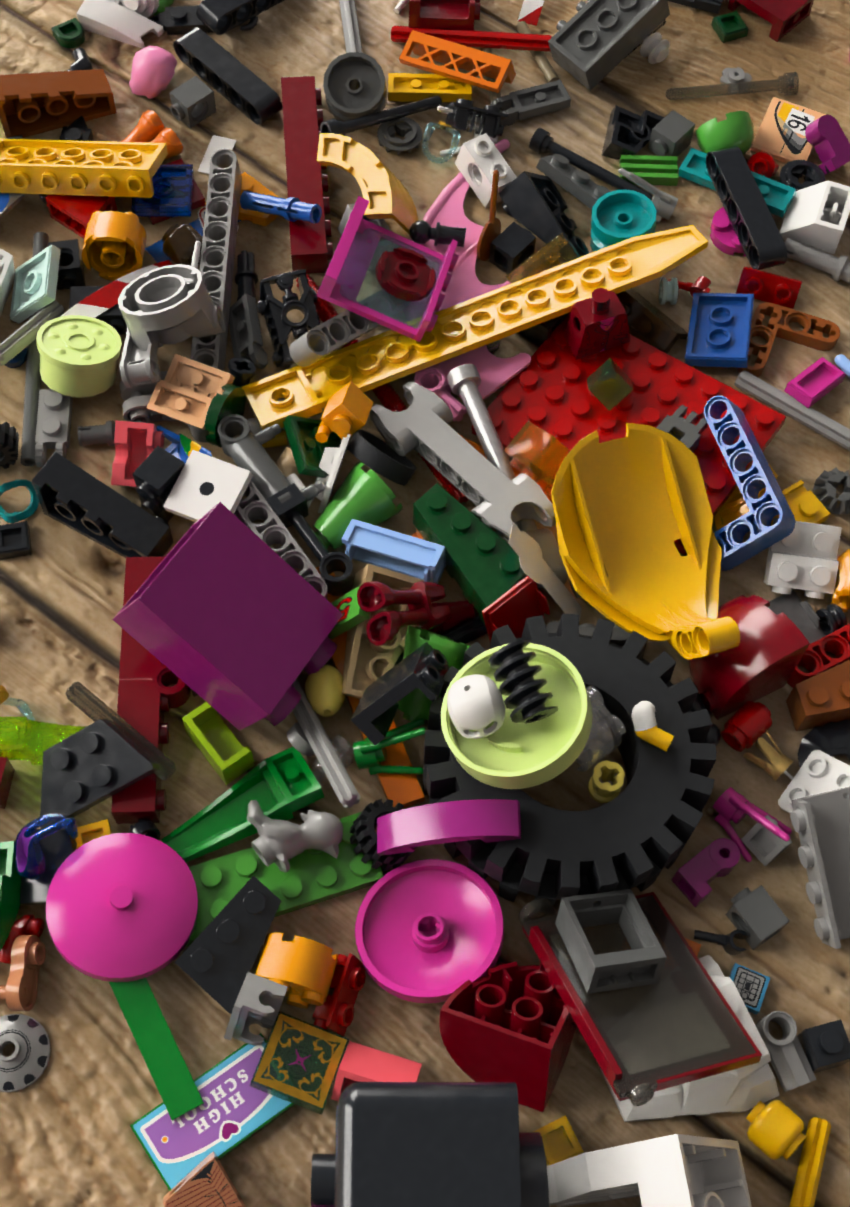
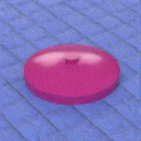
(122, 907)
(429, 930)

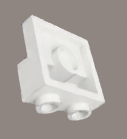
(804, 560)

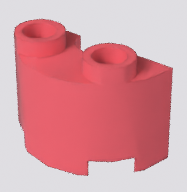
(132, 446)

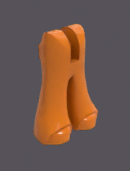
(152, 130)

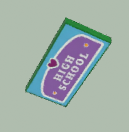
(224, 1122)

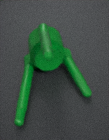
(370, 755)

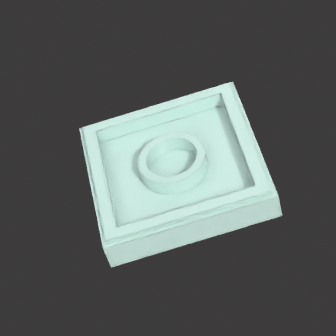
(35, 284)

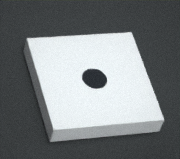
(205, 484)

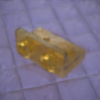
(540, 261)

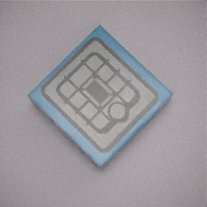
(750, 986)

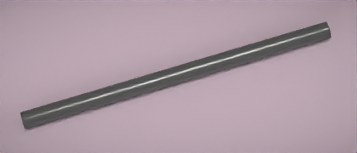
(32, 380)

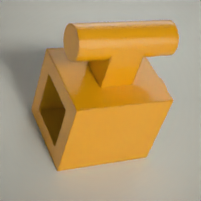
(344, 413)

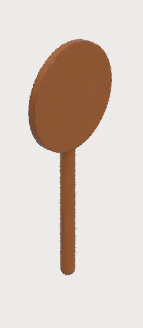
(492, 227)

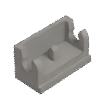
(256, 1003)

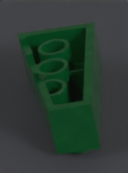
(474, 553)

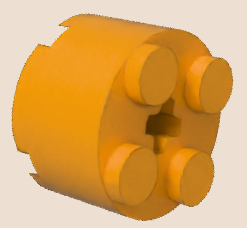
(114, 244)
(300, 965)

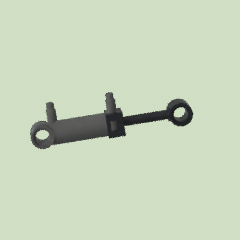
(284, 498)

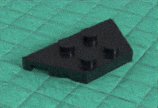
(90, 770)

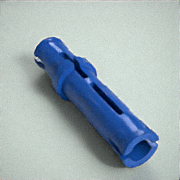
(290, 208)

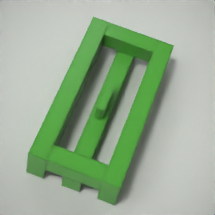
(655, 169)

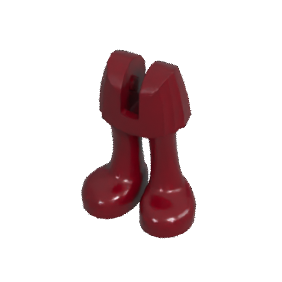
(385, 625)

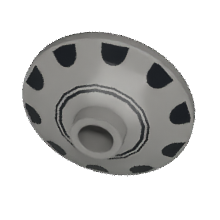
(30, 1052)

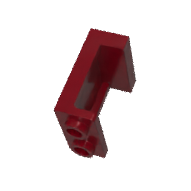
(444, 14)
(782, 14)

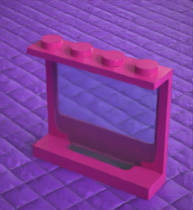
(353, 280)

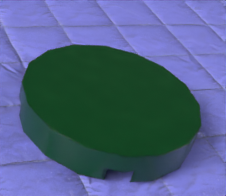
(230, 402)

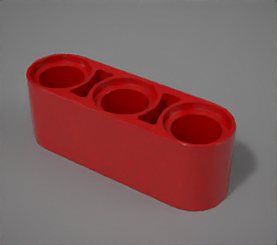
(816, 659)

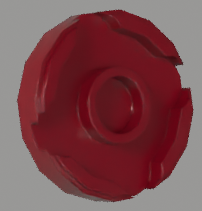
(405, 274)

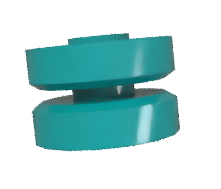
(621, 216)

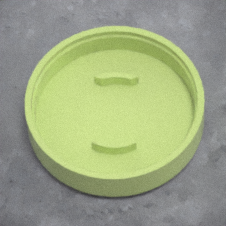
(530, 752)

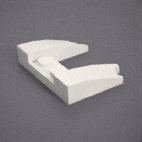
(116, 22)

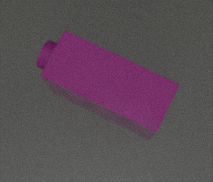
(232, 620)

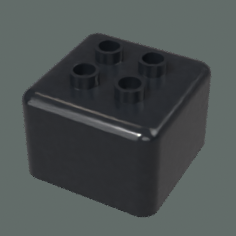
(430, 1148)

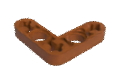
(779, 327)

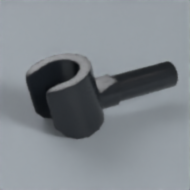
(724, 940)

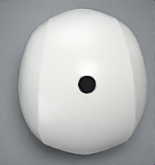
(474, 704)

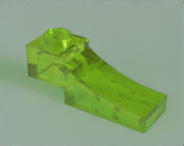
(29, 738)

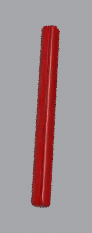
(481, 39)

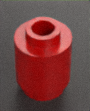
(747, 726)

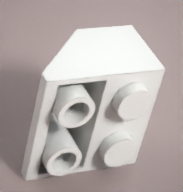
(818, 216)

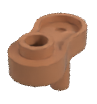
(22, 984)

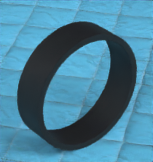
(381, 458)

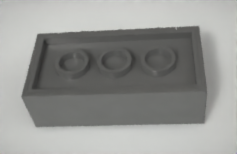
(603, 36)

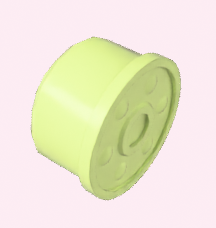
(78, 355)

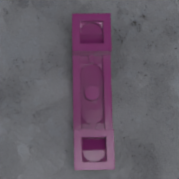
(448, 822)

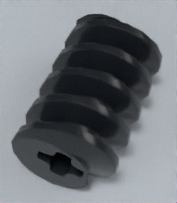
(520, 684)

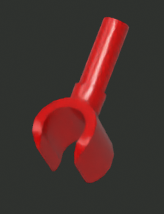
(700, 285)

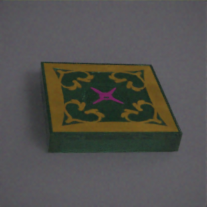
(299, 1062)

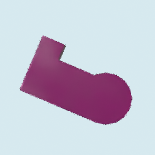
(829, 143)
(712, 862)

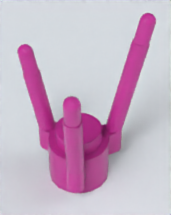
(734, 808)

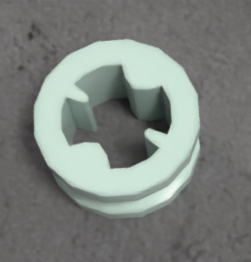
(668, 291)

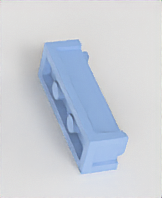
(394, 551)

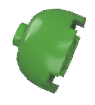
(732, 132)

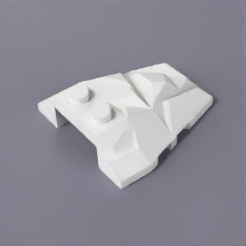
(724, 1092)

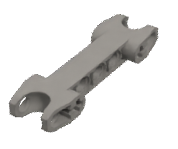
(427, 431)

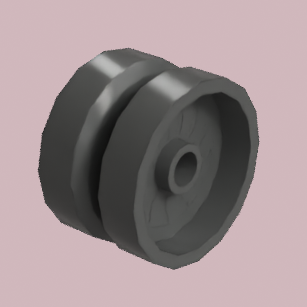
(354, 86)

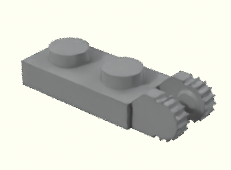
(52, 424)

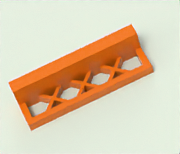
(457, 56)

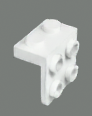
(817, 775)

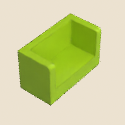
(217, 743)

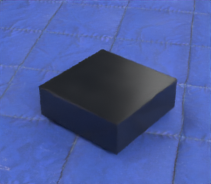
(15, 540)

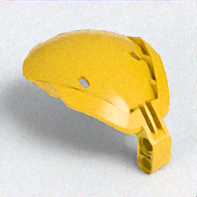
(616, 535)

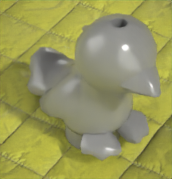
(285, 840)

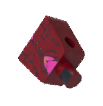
(596, 324)

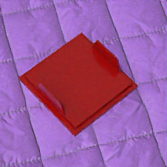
(514, 607)

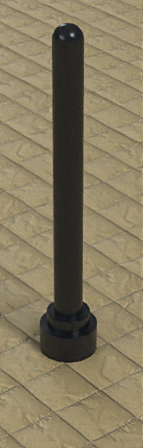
(343, 128)
(543, 142)

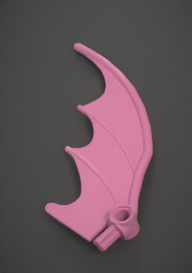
(462, 287)

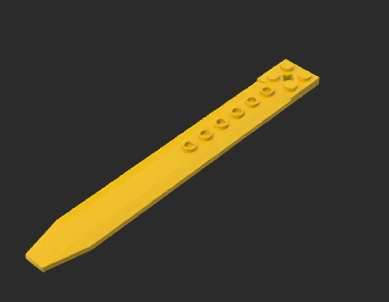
(471, 324)

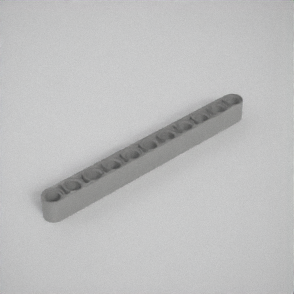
(218, 256)

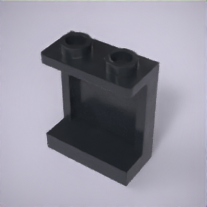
(379, 704)

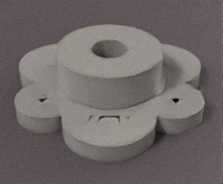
(734, 75)

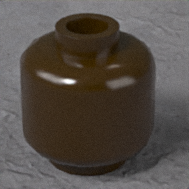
(180, 242)

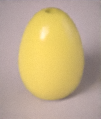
(325, 691)

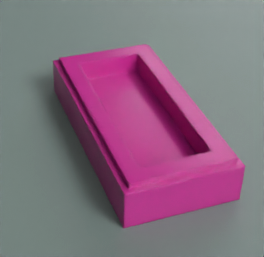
(815, 382)

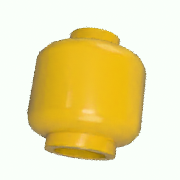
(775, 1129)

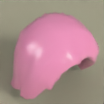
(151, 71)

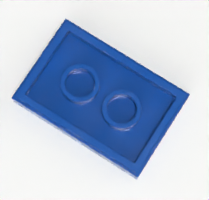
(719, 330)

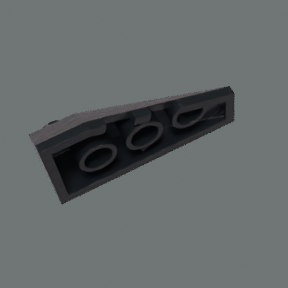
(541, 208)

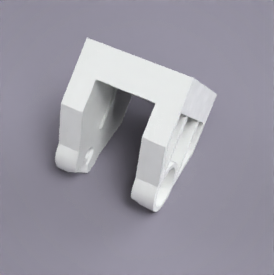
(660, 1170)

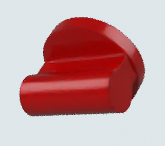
(763, 164)

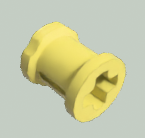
(606, 771)

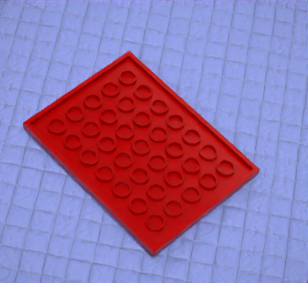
(557, 399)

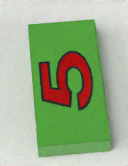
(351, 613)

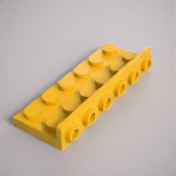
(79, 167)

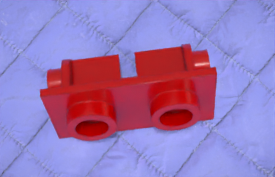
(769, 287)
(338, 1008)

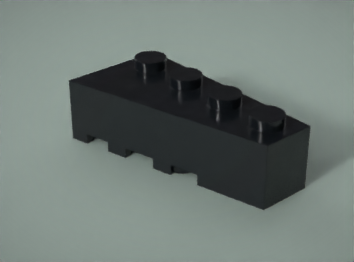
(99, 511)

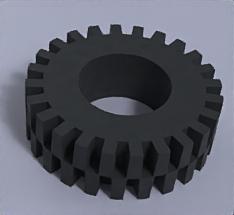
(611, 844)

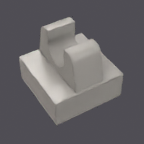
(764, 843)

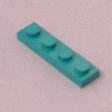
(776, 195)

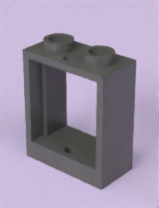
(614, 969)

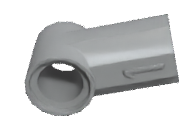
(786, 1054)

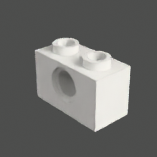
(477, 163)

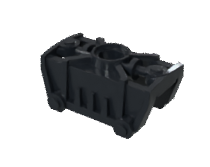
(276, 311)

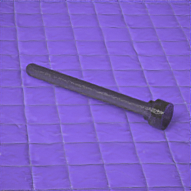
(786, 84)

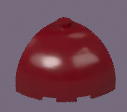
(757, 666)
(510, 1030)

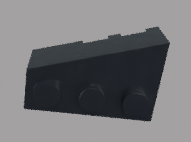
(231, 943)

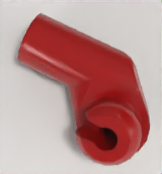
(23, 926)

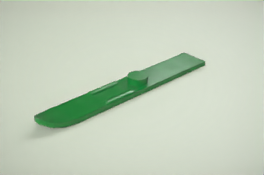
(157, 1046)

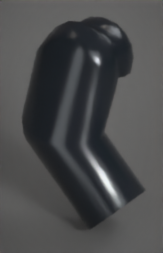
(81, 60)

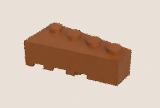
(52, 100)
(821, 698)

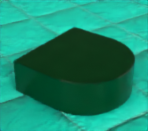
(69, 34)

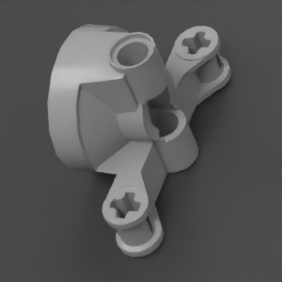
(160, 310)

